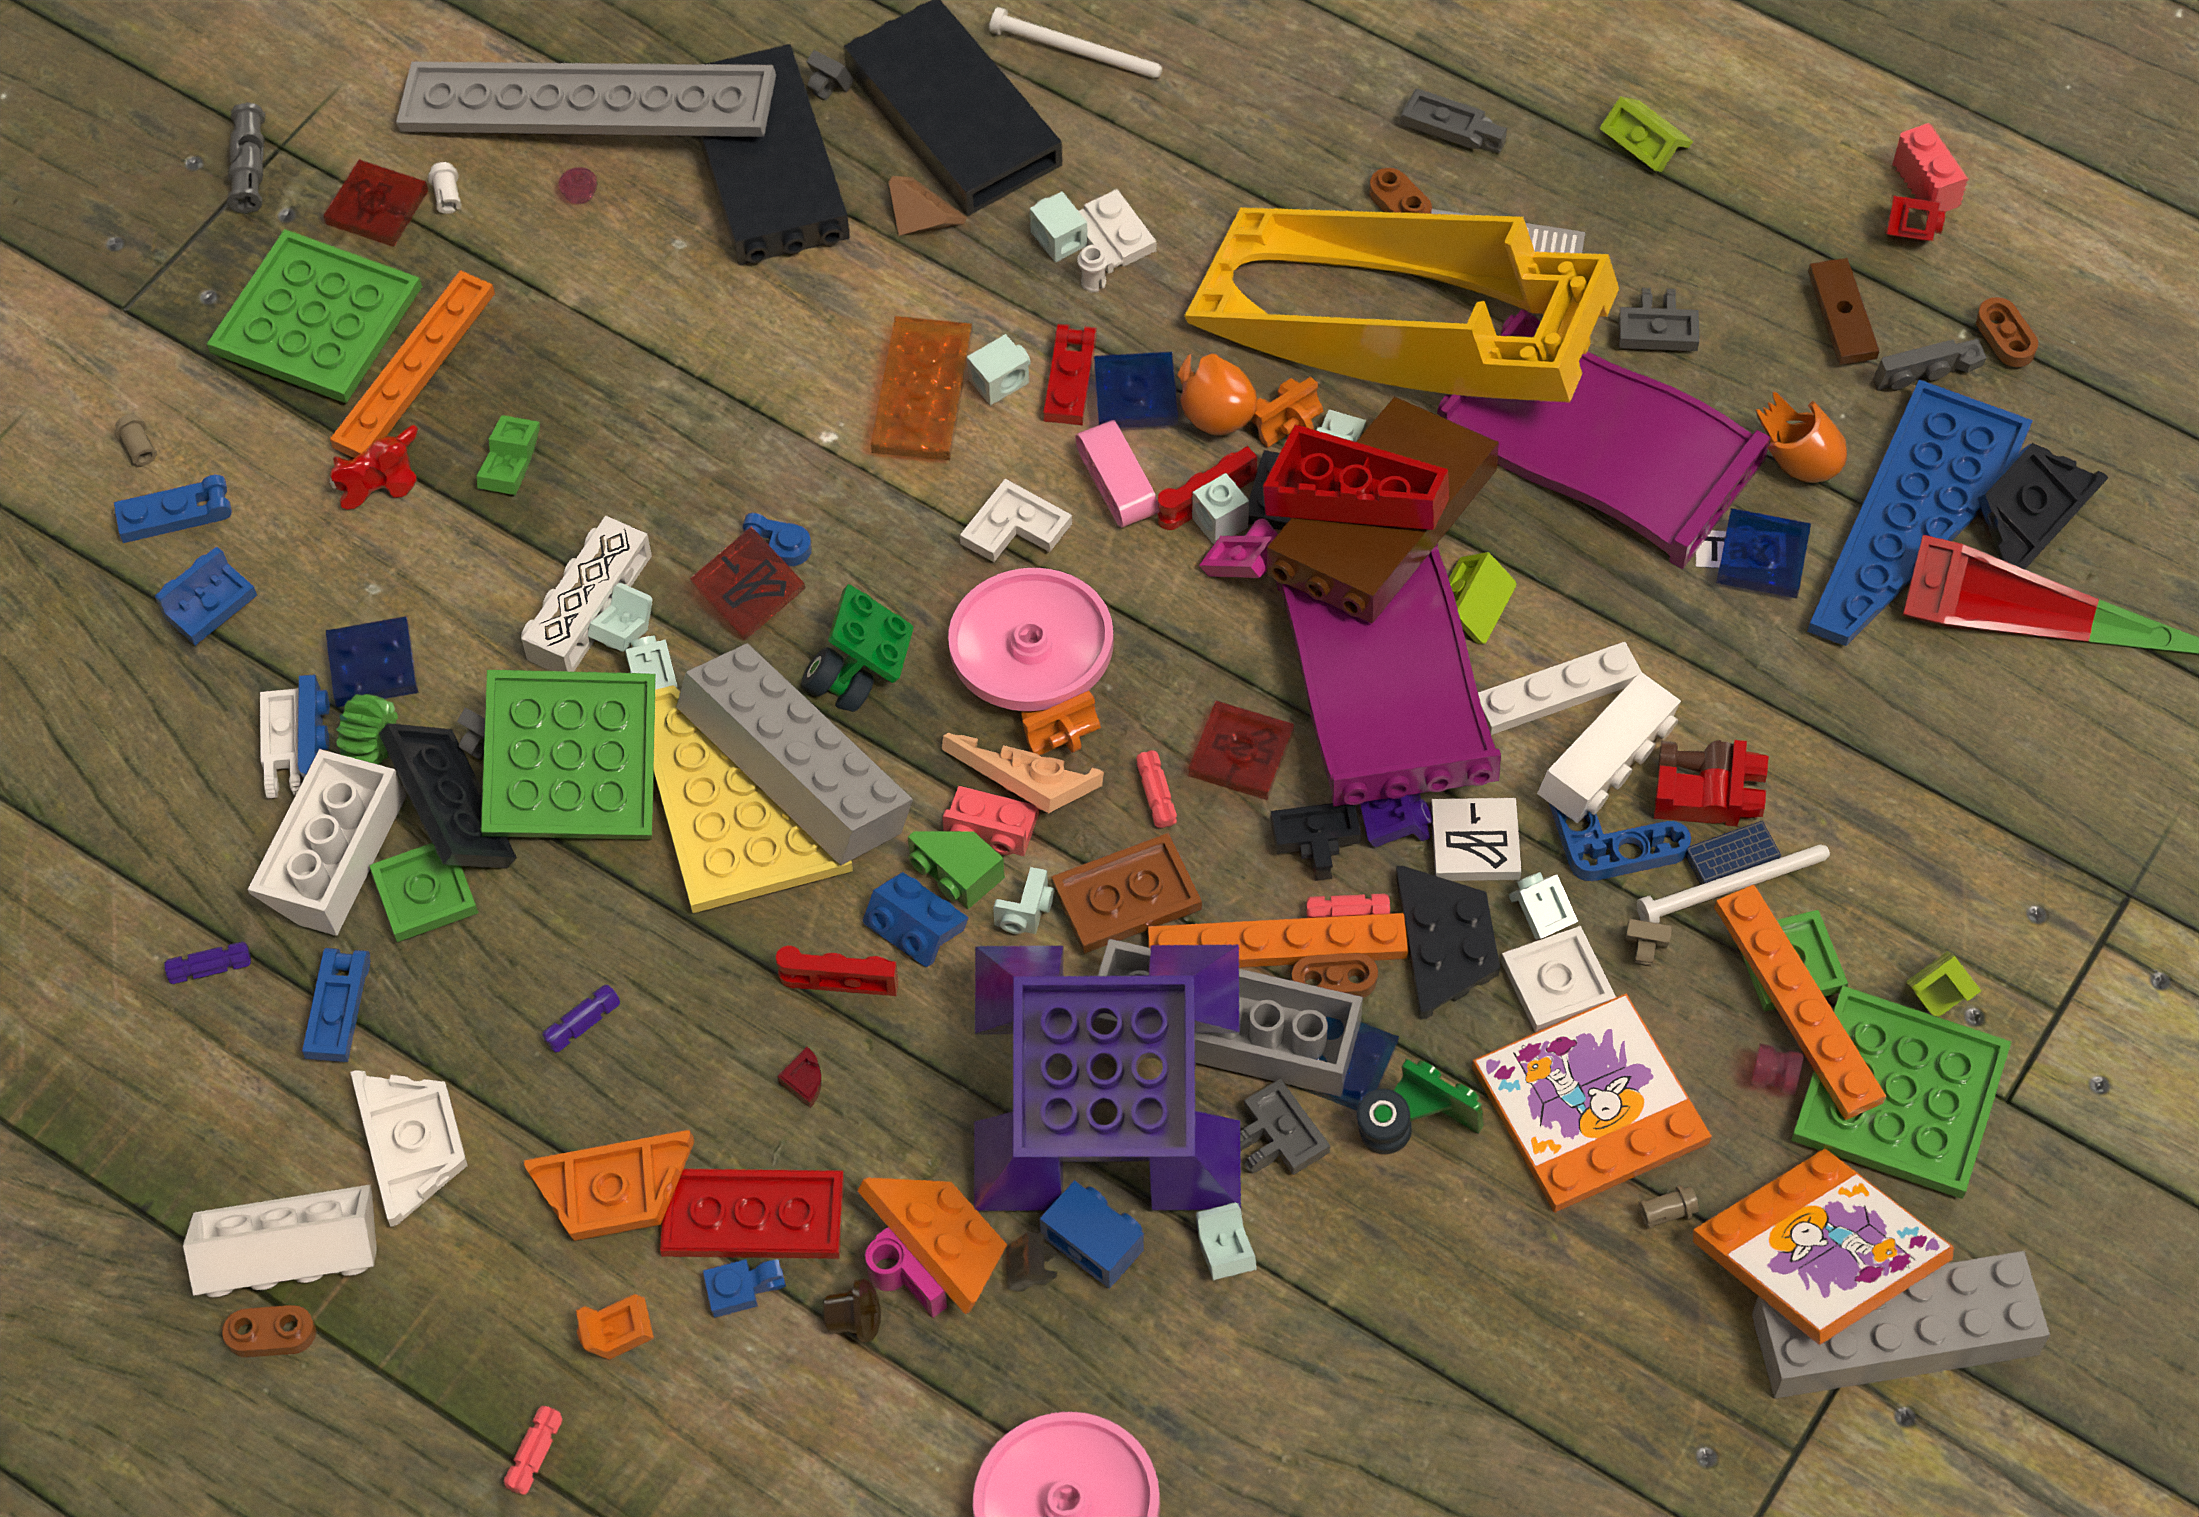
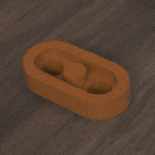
(1398, 194)
(2009, 335)
(1336, 969)
(267, 1331)

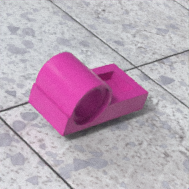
(906, 1272)

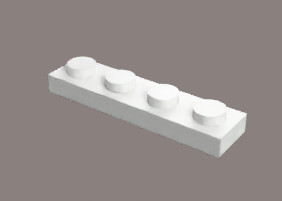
(1558, 687)

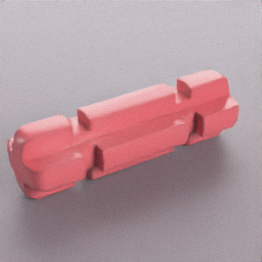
(1156, 789)
(1347, 905)
(533, 1450)

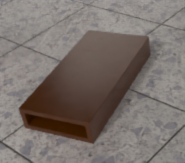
(1368, 564)

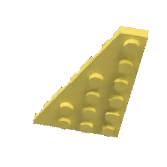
(722, 824)

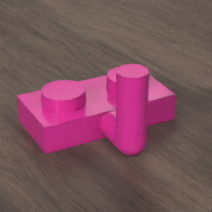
(1240, 555)

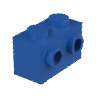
(1092, 1233)

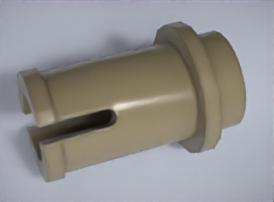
(132, 432)
(1669, 1207)

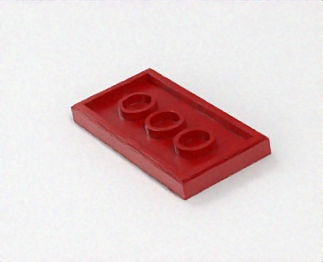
(754, 1214)

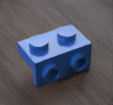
(204, 596)
(913, 918)

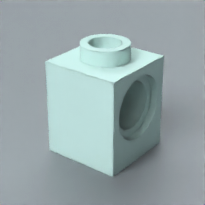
(1058, 226)
(998, 369)
(1220, 508)

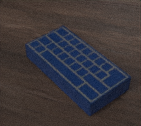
(1732, 852)

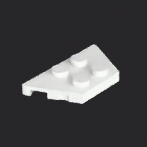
(409, 1139)

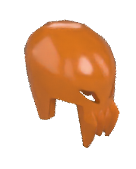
(1217, 396)
(1804, 450)

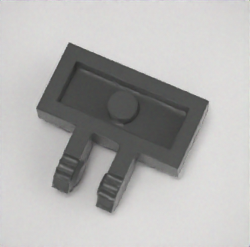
(1658, 327)
(1285, 1127)

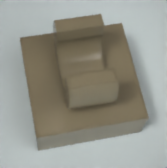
(1647, 936)

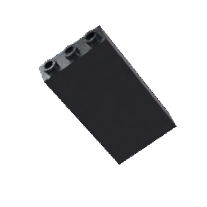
(953, 106)
(780, 185)

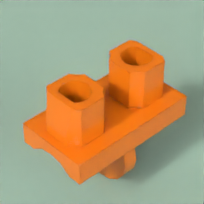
(1295, 405)
(1061, 724)

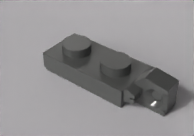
(1452, 121)
(1928, 362)

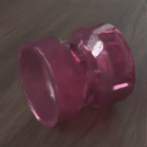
(1777, 1069)

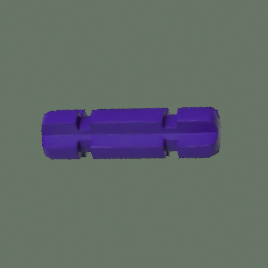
(207, 962)
(581, 1018)

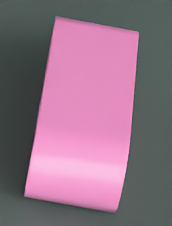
(1117, 473)

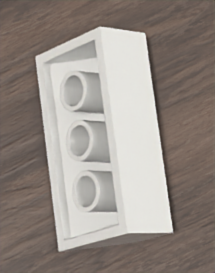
(328, 841)
(281, 1241)

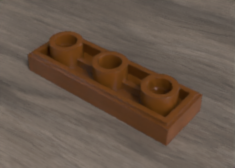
(1843, 311)

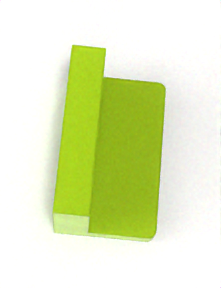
(1644, 132)
(1480, 593)

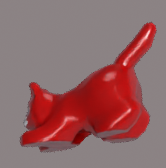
(380, 466)

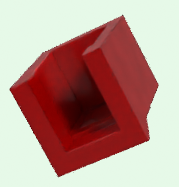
(1899, 216)

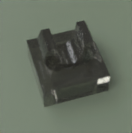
(1026, 1262)

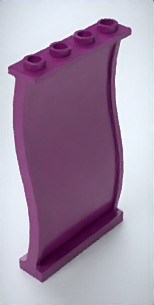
(1622, 448)
(1393, 695)

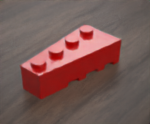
(1353, 483)

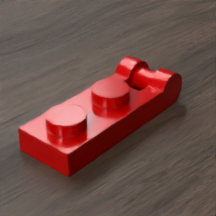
(1070, 375)
(1177, 505)
(836, 972)

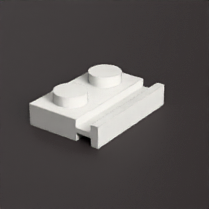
(1117, 230)

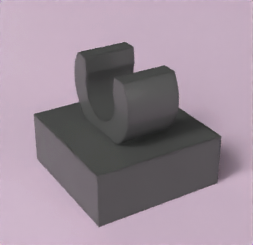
(827, 75)
(474, 739)

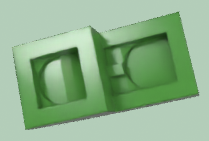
(509, 455)

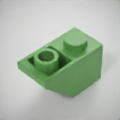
(958, 862)

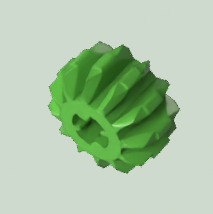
(361, 727)

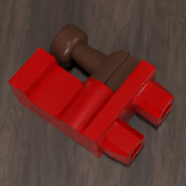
(1717, 791)

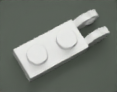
(279, 738)

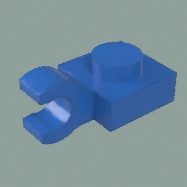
(734, 1285)

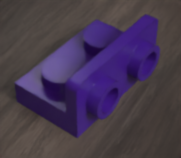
(1396, 818)

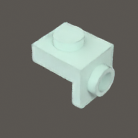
(624, 619)
(1025, 916)
(1225, 1241)

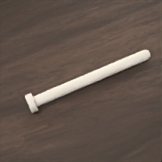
(1002, 22)
(1652, 910)

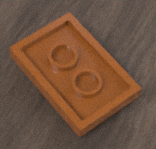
(1126, 893)

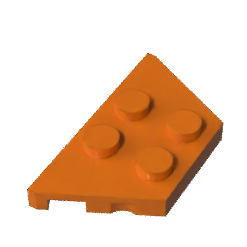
(613, 1184)
(940, 1232)

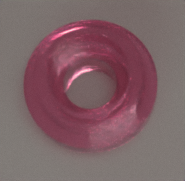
(585, 186)

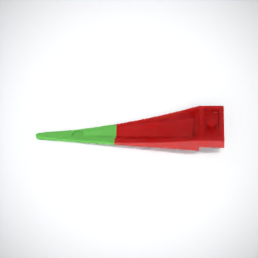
(1980, 592)

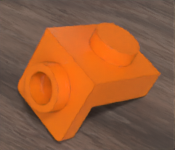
(614, 1327)

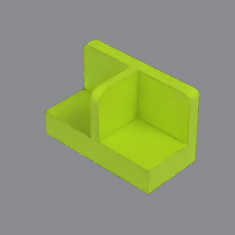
(1943, 984)

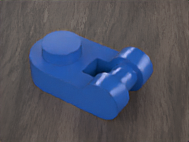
(786, 539)

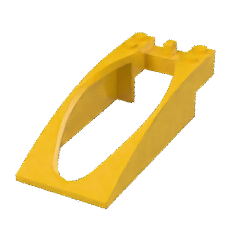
(1449, 358)

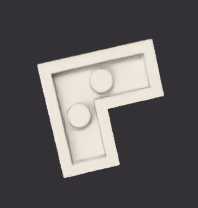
(1014, 512)

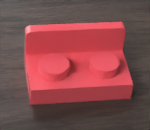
(996, 819)

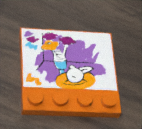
(1590, 1102)
(1822, 1245)

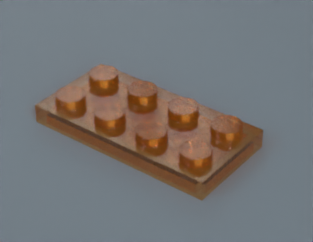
(921, 388)

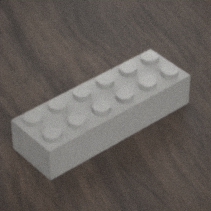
(794, 753)
(1278, 1026)
(1946, 1321)

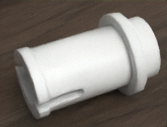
(444, 180)
(1093, 263)

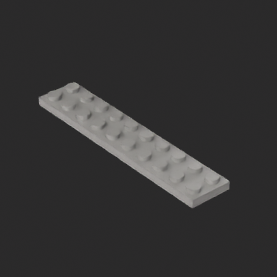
(587, 98)

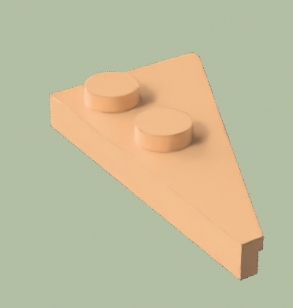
(1025, 773)

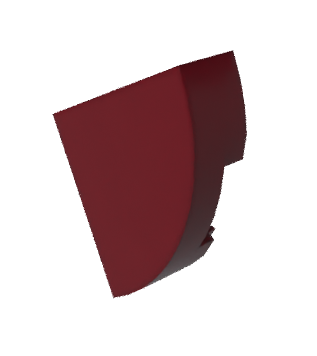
(803, 1077)

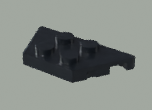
(2034, 502)
(1446, 937)

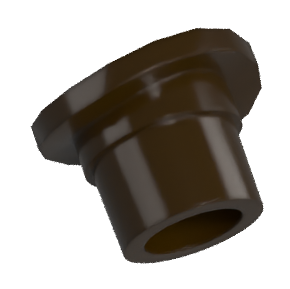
(854, 1311)

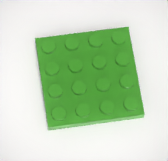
(315, 315)
(568, 754)
(1936, 1091)

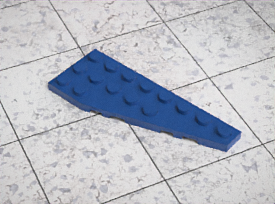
(1927, 486)

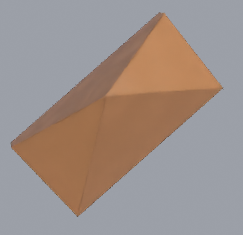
(919, 208)

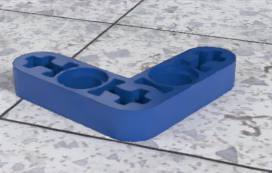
(1595, 843)

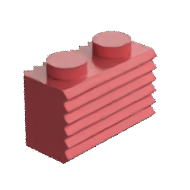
(1929, 168)

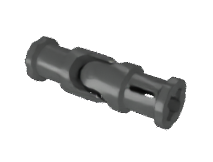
(246, 158)

